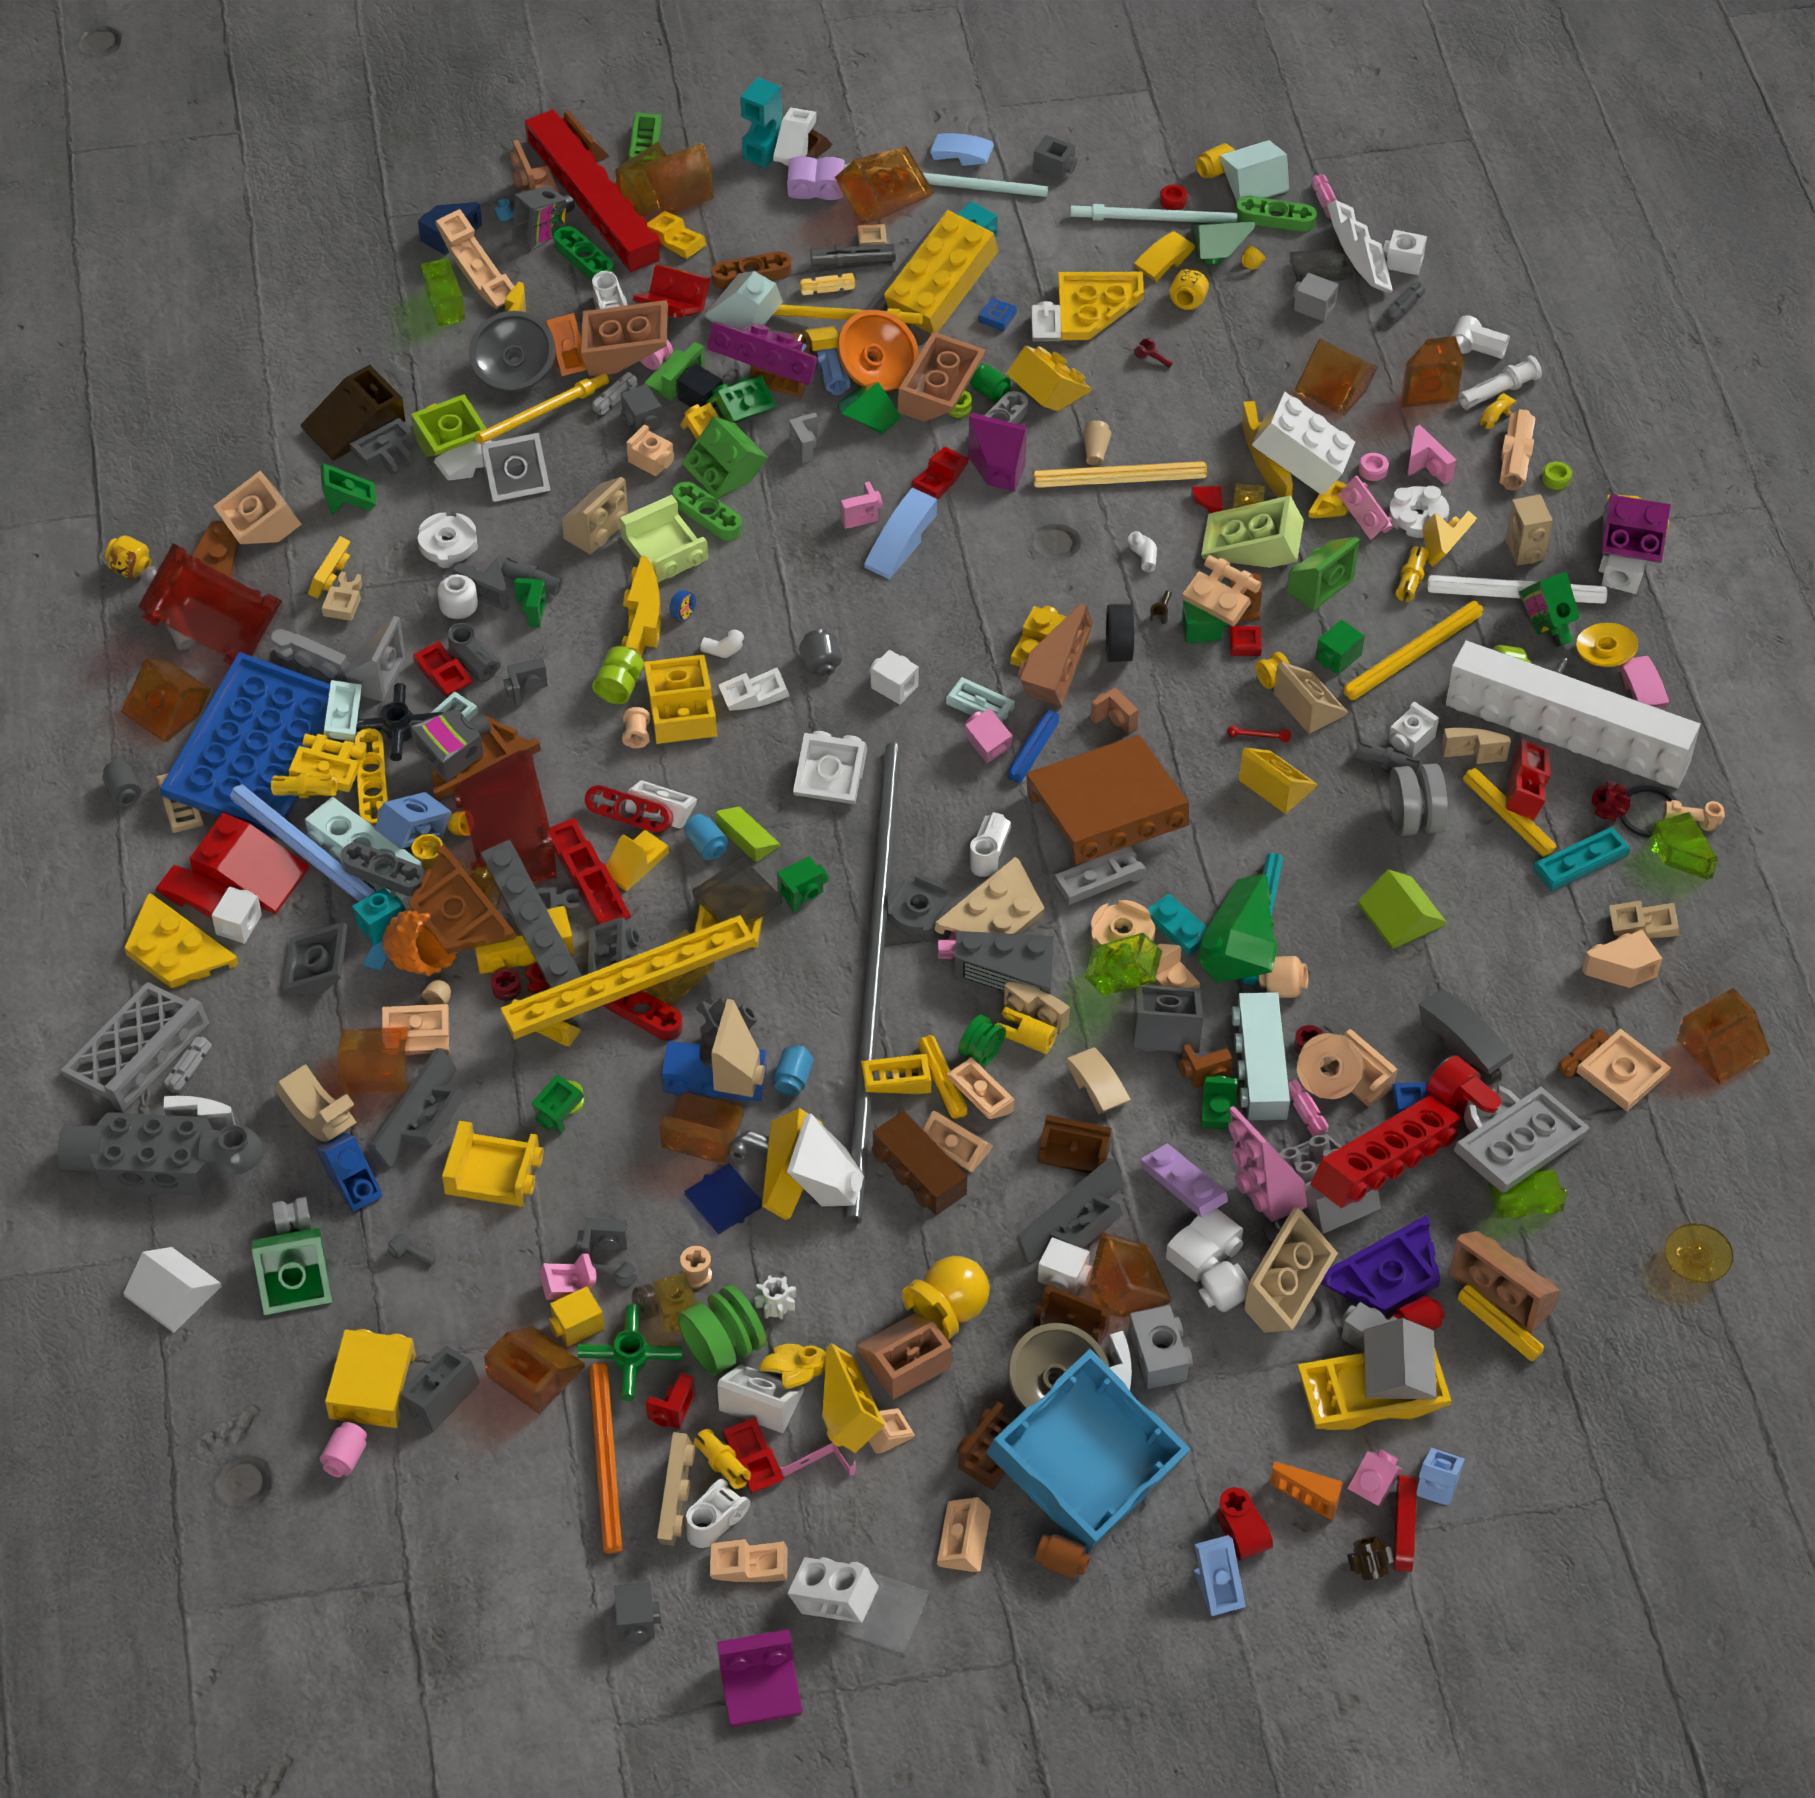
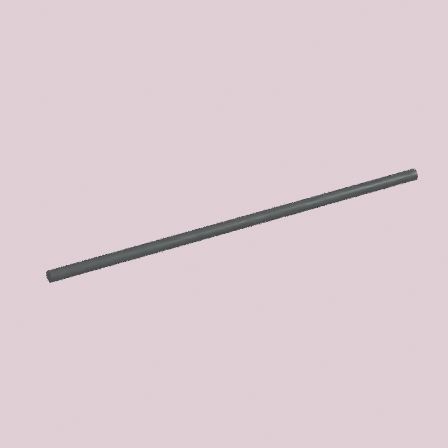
(874, 971)

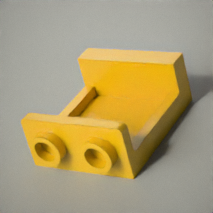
(491, 1167)
(369, 1378)

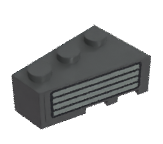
(999, 958)

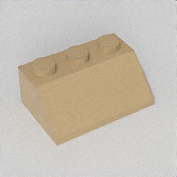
(1288, 1274)

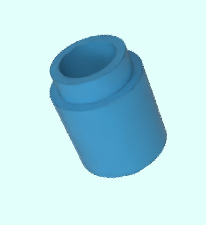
(705, 837)
(793, 1070)

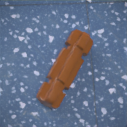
(1569, 1064)

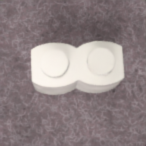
(1205, 1244)

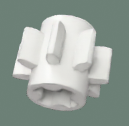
(775, 1297)

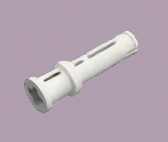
(1510, 378)

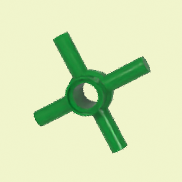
(629, 1363)

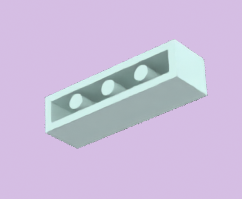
(1262, 1056)

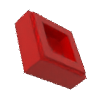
(1245, 641)

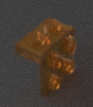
(701, 1127)

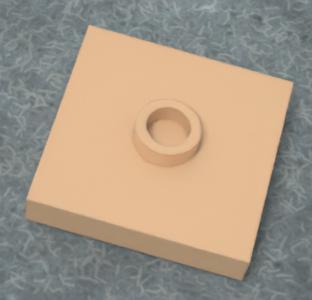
(1623, 1070)

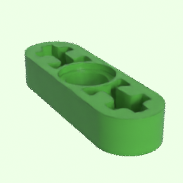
(1258, 204)
(712, 521)

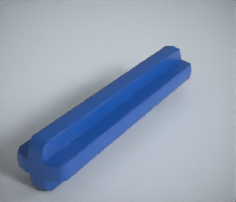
(1033, 746)

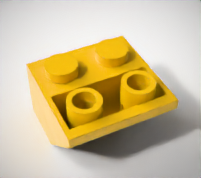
(1047, 378)

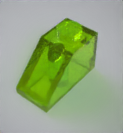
(1683, 846)

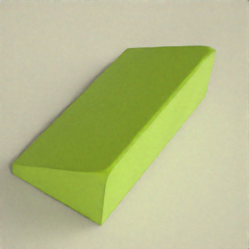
(746, 832)

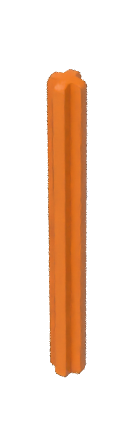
(605, 1458)

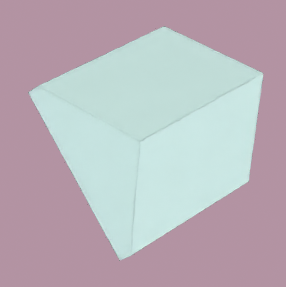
(1257, 170)

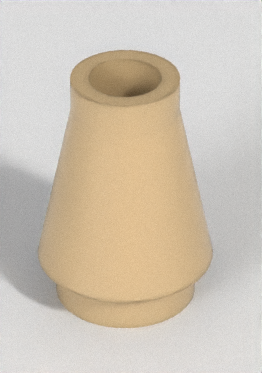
(1096, 441)

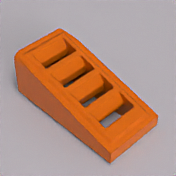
(1308, 1488)

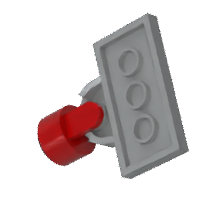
(1507, 1134)

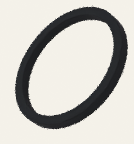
(1627, 824)

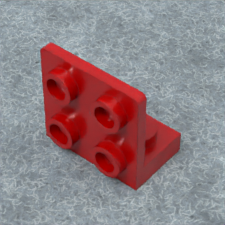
(682, 290)

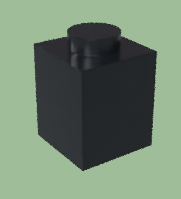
(697, 386)

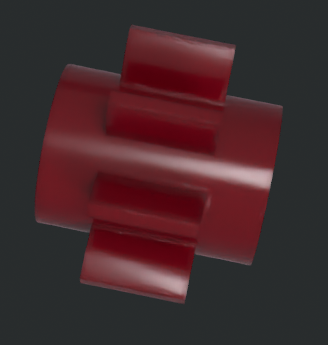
(1611, 801)

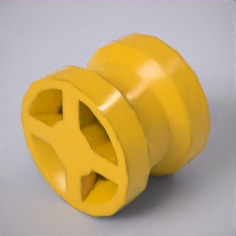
(1267, 669)

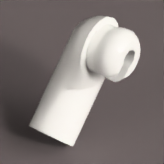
(1144, 548)

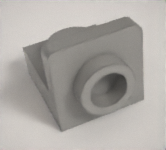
(802, 436)

